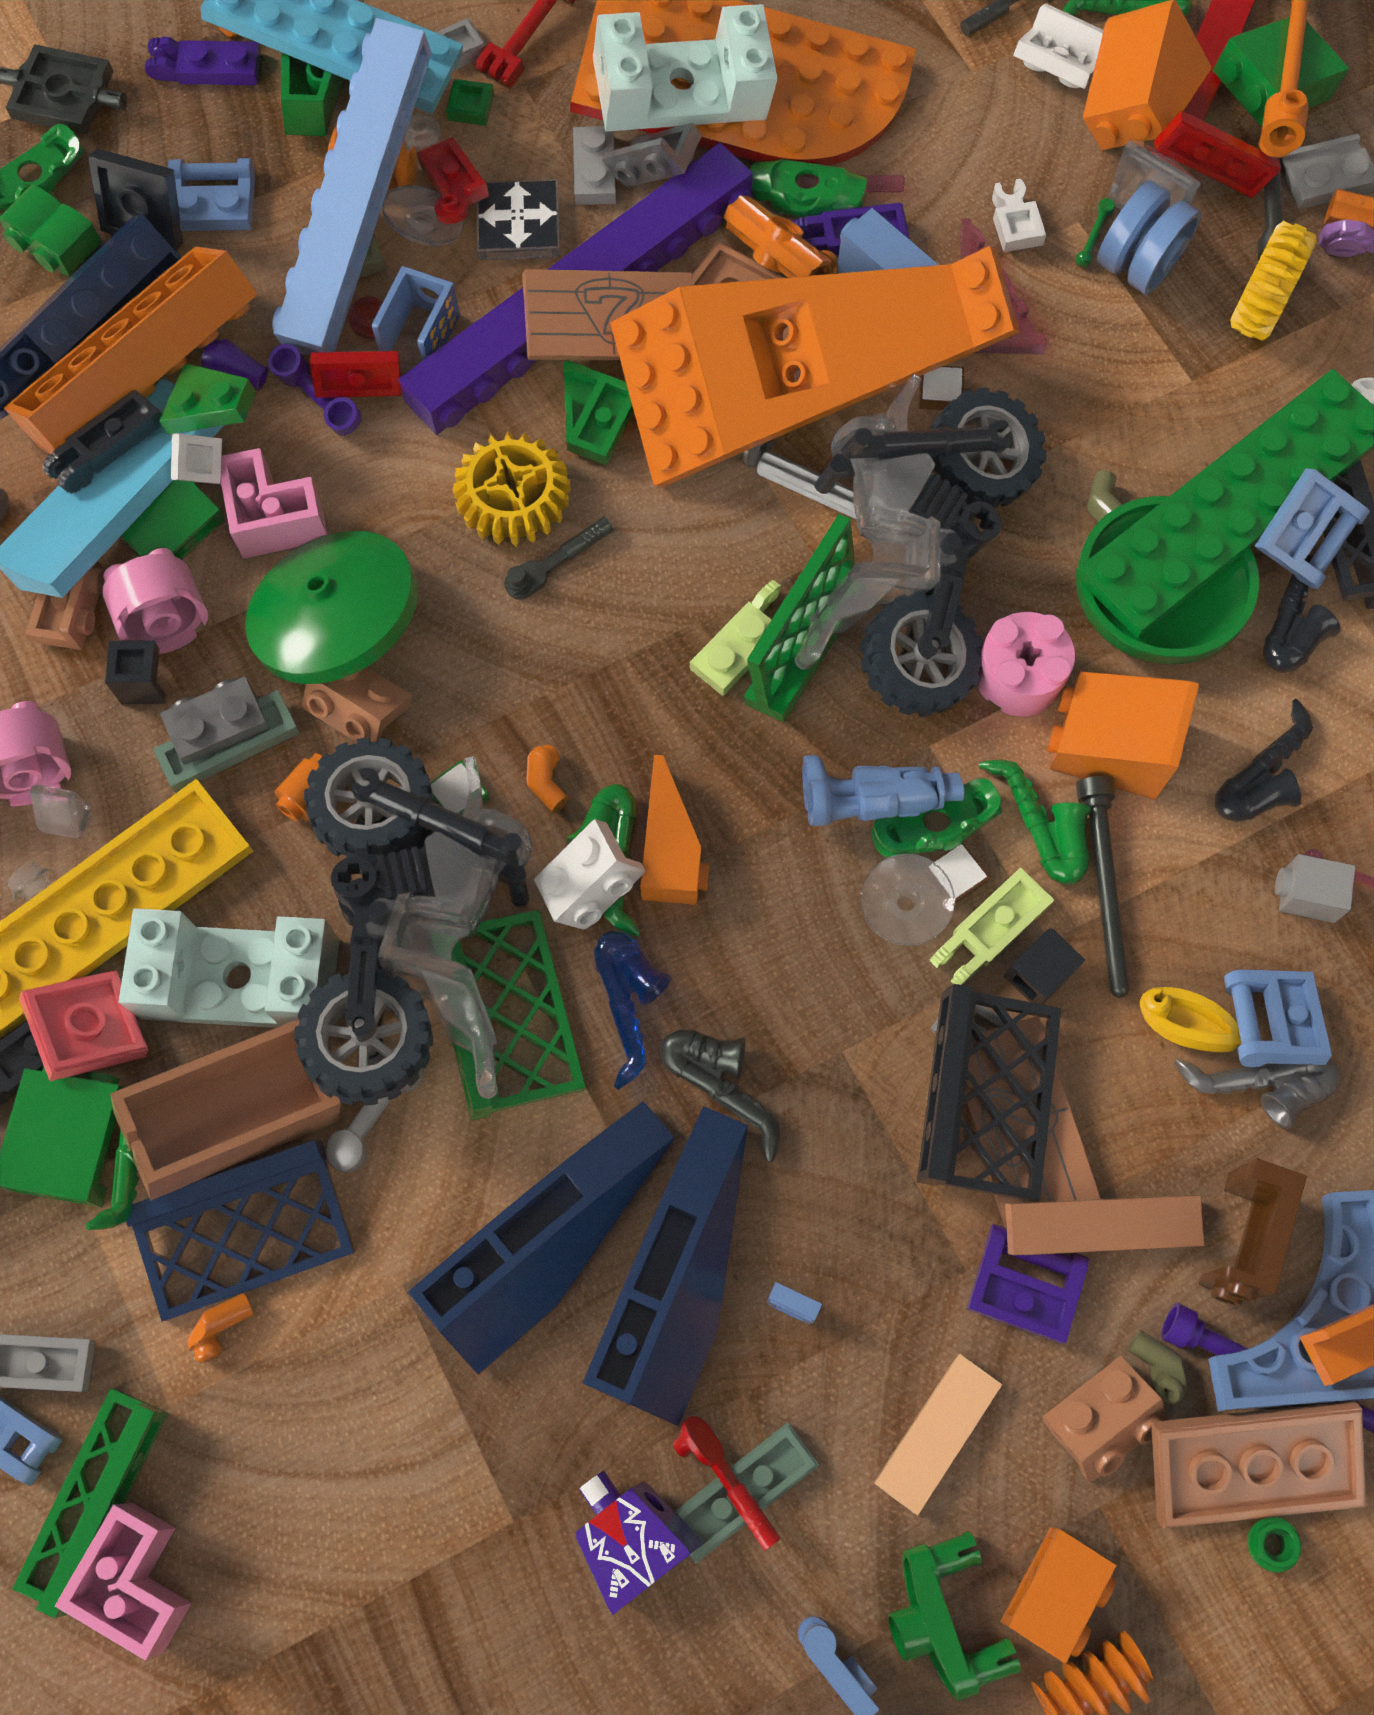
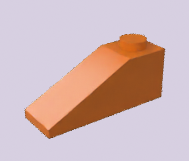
(671, 845)

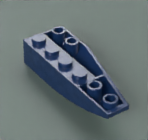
(82, 304)
(540, 1243)
(677, 1279)

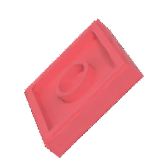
(82, 1025)

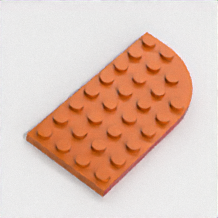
(831, 89)

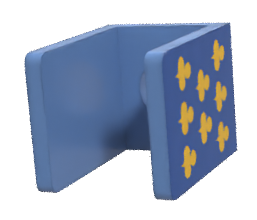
(401, 299)

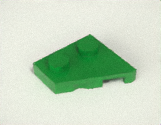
(206, 400)
(595, 412)

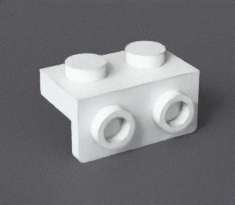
(1061, 47)
(587, 877)

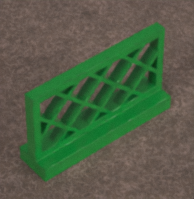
(772, 664)
(483, 1107)

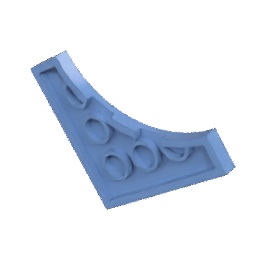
(1280, 1368)

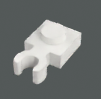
(1015, 221)

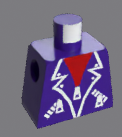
(630, 1539)

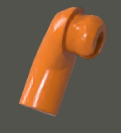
(539, 777)
(211, 1324)

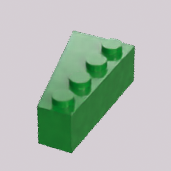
(307, 97)

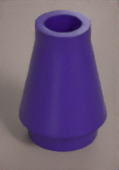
(230, 359)

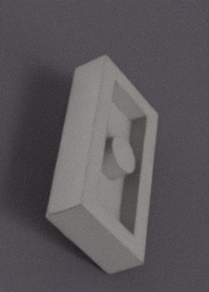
(592, 178)
(46, 1363)

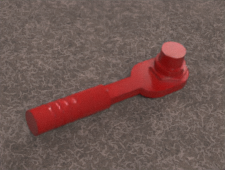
(700, 1439)

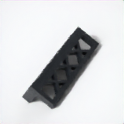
(1359, 542)

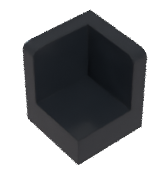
(133, 672)
(1044, 967)

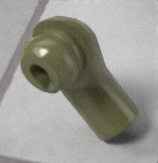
(1101, 498)
(1165, 1367)

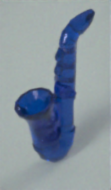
(623, 972)

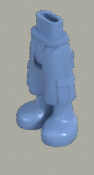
(875, 792)

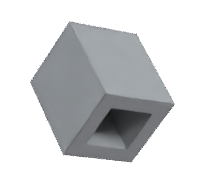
(1315, 888)

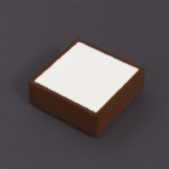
(941, 387)
(963, 871)

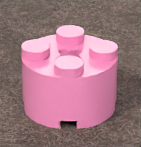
(154, 600)
(1025, 663)
(30, 752)

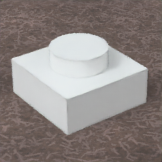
(196, 458)

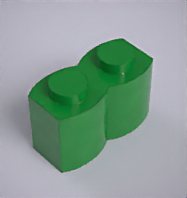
(49, 230)

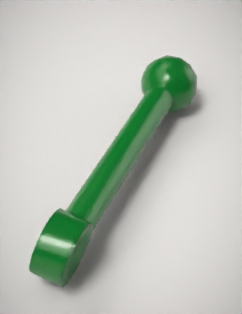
(1104, 208)

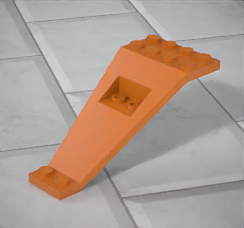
(720, 379)

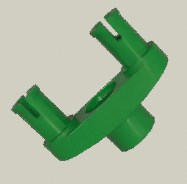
(927, 1625)

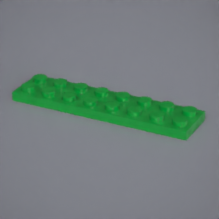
(1228, 504)

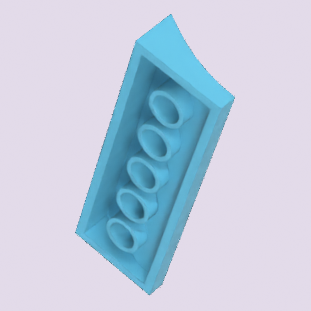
(77, 528)

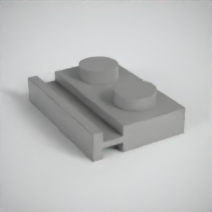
(1322, 167)

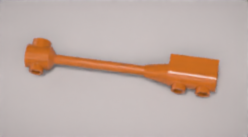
(1288, 110)

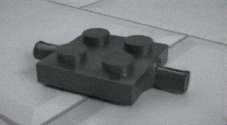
(60, 88)

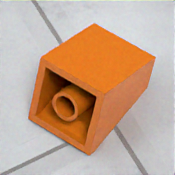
(1143, 75)
(1123, 730)

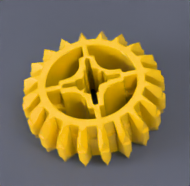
(1273, 280)
(494, 506)

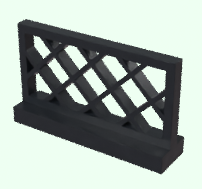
(948, 1085)

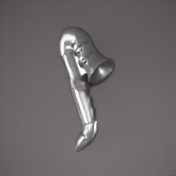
(1294, 1085)

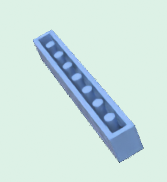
(352, 188)

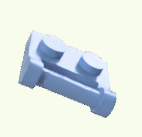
(215, 206)
(1302, 522)
(1292, 1014)
(845, 1677)

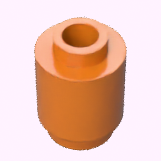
(292, 789)

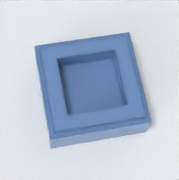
(793, 1304)

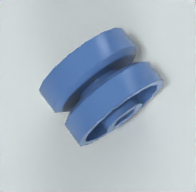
(1148, 237)

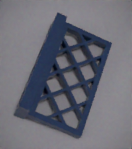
(226, 1188)

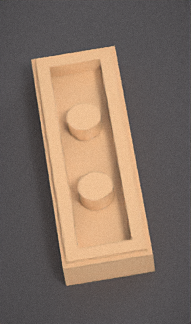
(937, 1434)

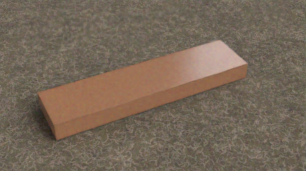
(1104, 1224)

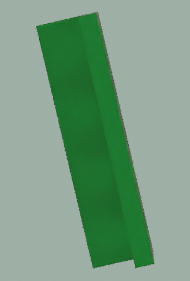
(112, 1488)

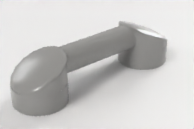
(346, 1148)

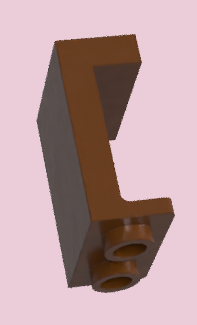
(1266, 1235)

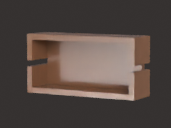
(220, 1111)

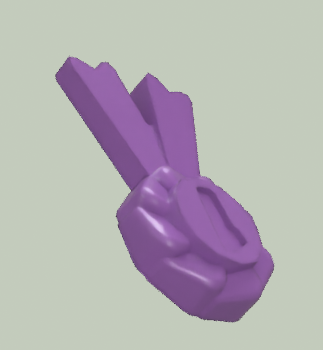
(1347, 238)

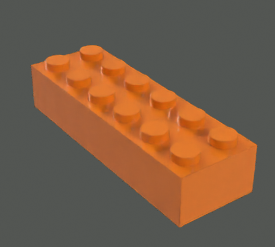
(135, 346)

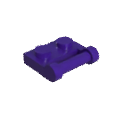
(1024, 1299)

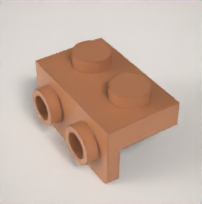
(67, 619)
(357, 704)
(1106, 1419)

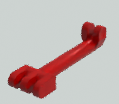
(504, 61)

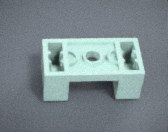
(727, 75)
(183, 969)

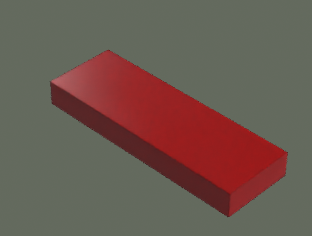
(1216, 154)

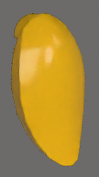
(1190, 1019)

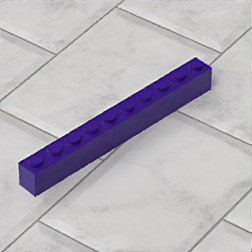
(641, 240)

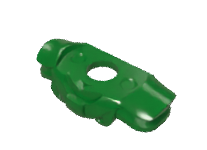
(54, 154)
(835, 191)
(910, 836)

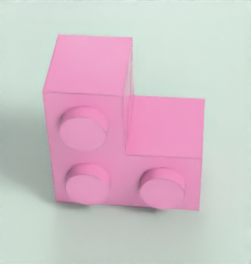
(266, 514)
(113, 1585)

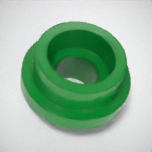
(1289, 1544)

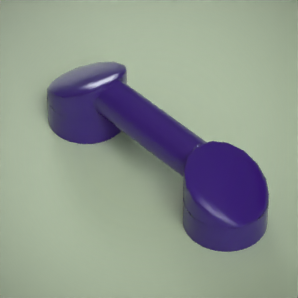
(294, 371)

